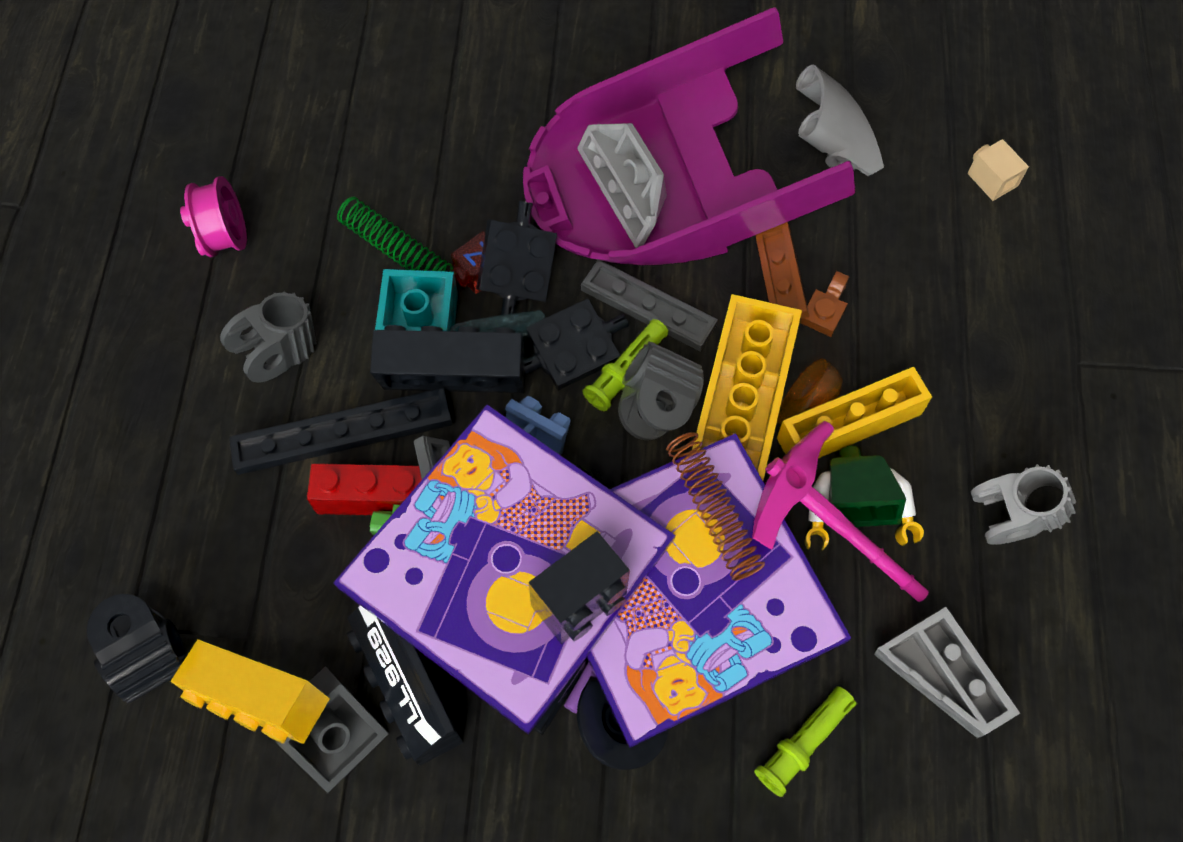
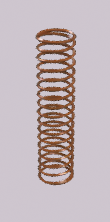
(736, 576)

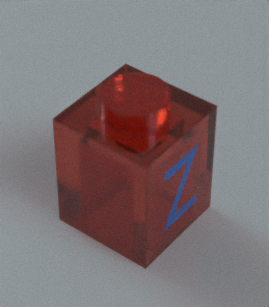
(467, 262)

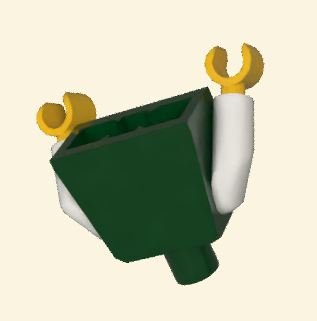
(866, 495)

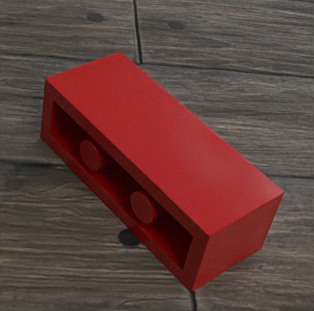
(359, 488)

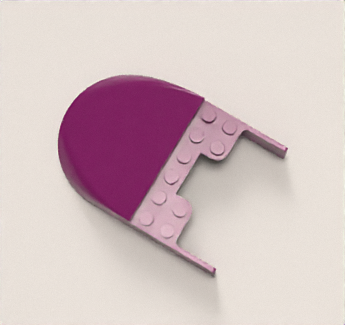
(674, 110)

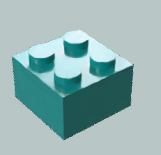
(417, 299)

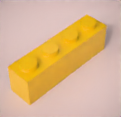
(861, 412)
(250, 691)

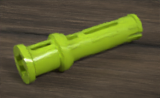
(610, 381)
(795, 753)

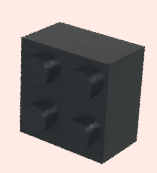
(580, 588)

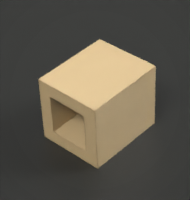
(997, 169)

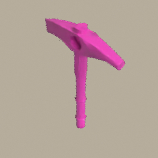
(792, 482)

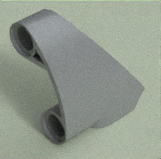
(838, 125)

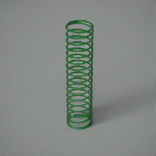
(385, 238)

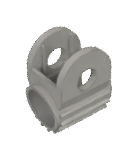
(1015, 491)

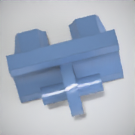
(548, 431)

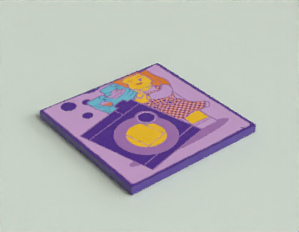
(469, 540)
(690, 628)

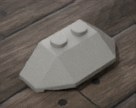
(626, 176)

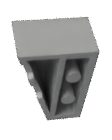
(950, 673)

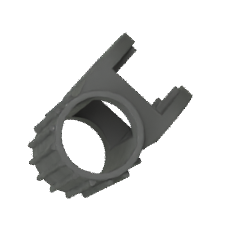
(280, 327)
(662, 390)

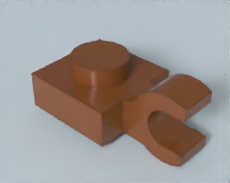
(827, 309)

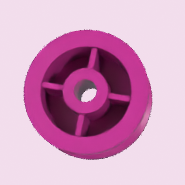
(214, 217)

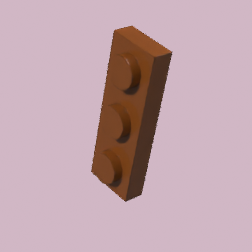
(781, 268)

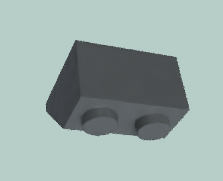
(339, 737)

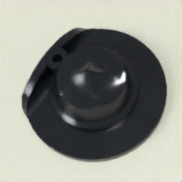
(604, 737)

